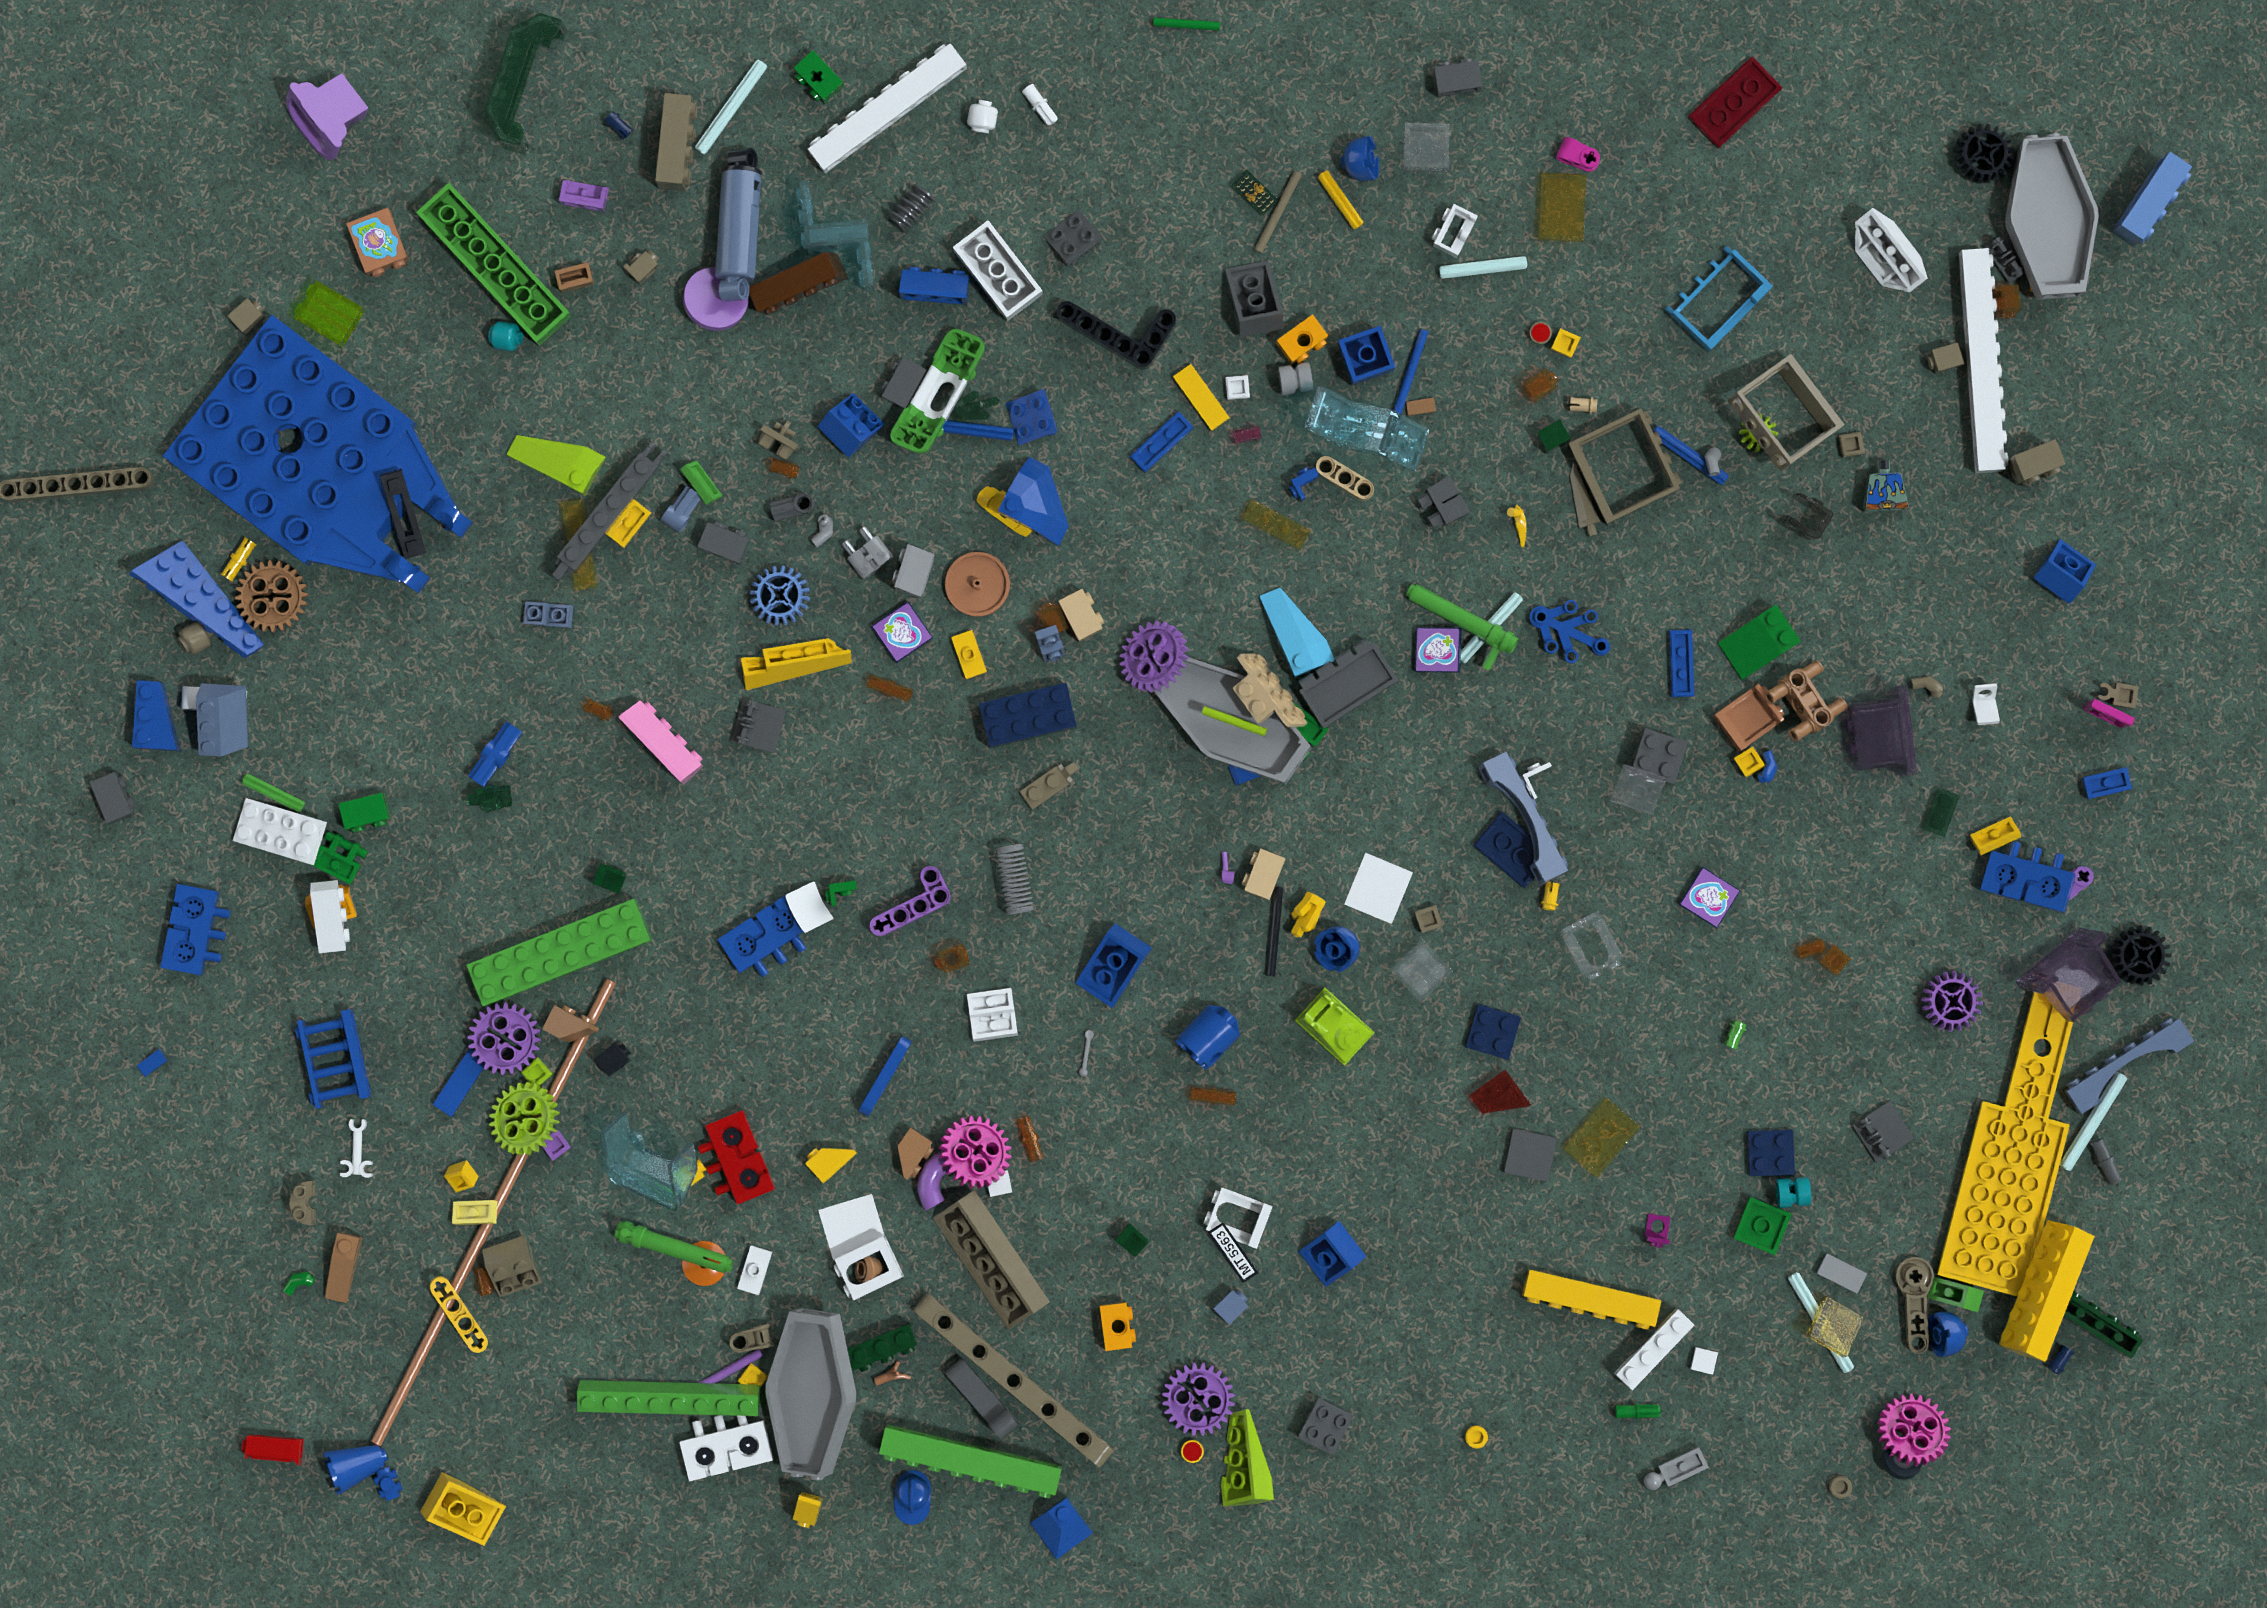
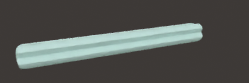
(731, 107)
(2093, 1121)
(1812, 1307)

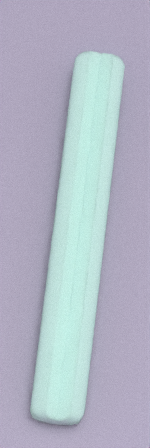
(1483, 267)
(1498, 618)

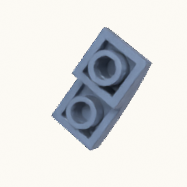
(548, 614)
(1050, 644)

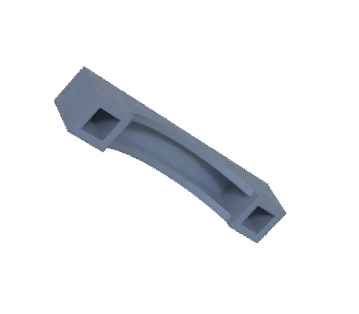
(1502, 775)
(2086, 1092)

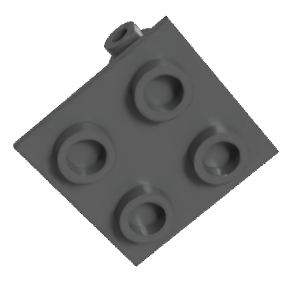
(1073, 237)
(2006, 257)
(758, 726)
(1883, 1132)
(1325, 1426)

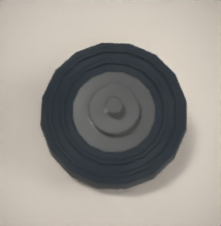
(1899, 1469)

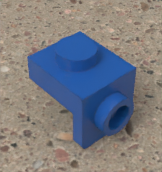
(1304, 477)

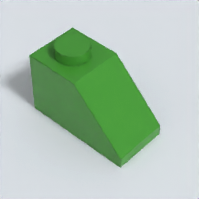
(1955, 1294)

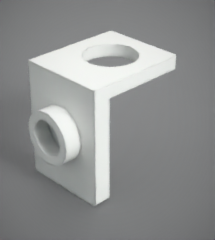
(1985, 705)
(1532, 770)

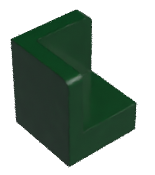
(1554, 436)
(610, 878)
(1132, 1240)

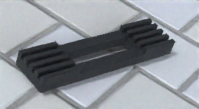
(394, 484)

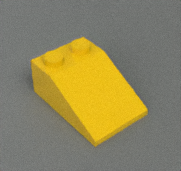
(462, 1509)

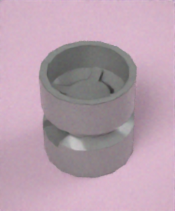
(1296, 378)

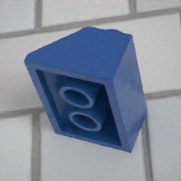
(934, 286)

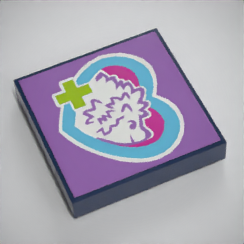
(902, 632)
(1438, 650)
(1709, 897)

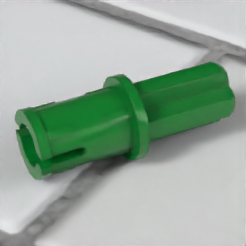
(1637, 1411)

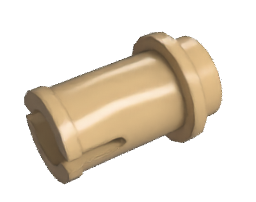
(1586, 405)

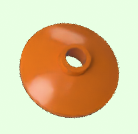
(700, 1275)

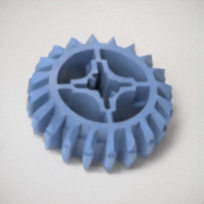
(772, 603)

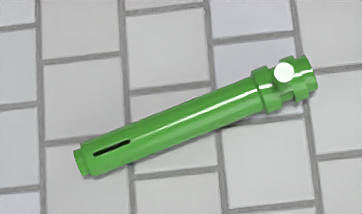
(1492, 634)
(641, 1237)

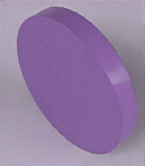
(706, 307)

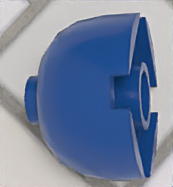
(1360, 159)
(1337, 948)
(1948, 1333)

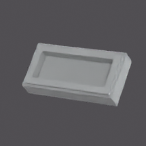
(1841, 1273)

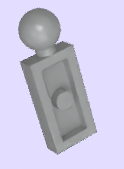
(1677, 1469)

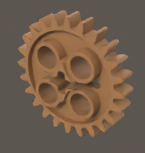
(272, 617)

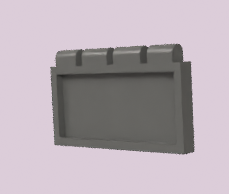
(1347, 685)

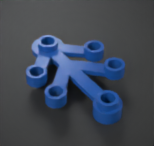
(1566, 629)

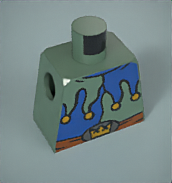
(1884, 490)

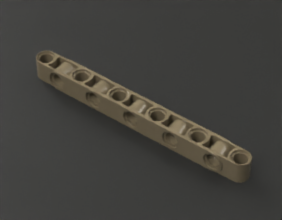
(1026, 1391)

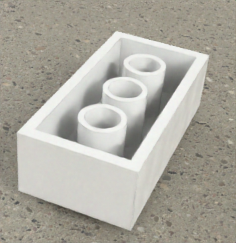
(997, 270)

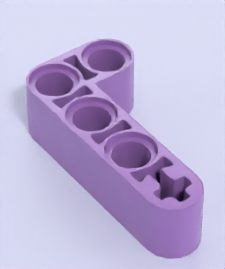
(908, 906)

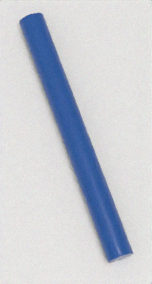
(1410, 371)

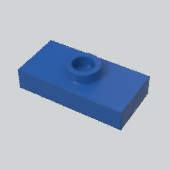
(2107, 783)

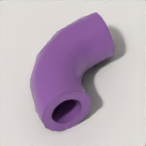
(929, 1181)

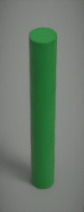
(1188, 24)

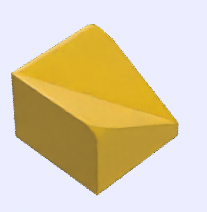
(461, 1176)

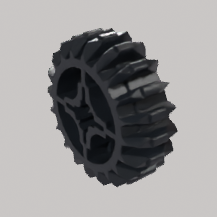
(1979, 144)
(2134, 947)

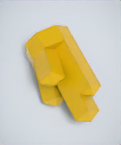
(1307, 914)

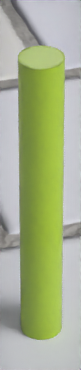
(1237, 722)

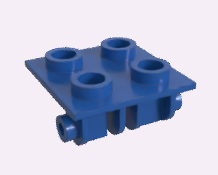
(1031, 417)

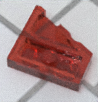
(1499, 1095)

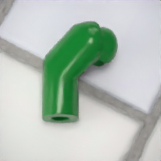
(298, 1279)

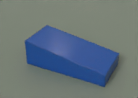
(152, 1062)

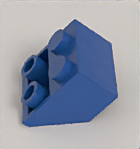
(850, 425)

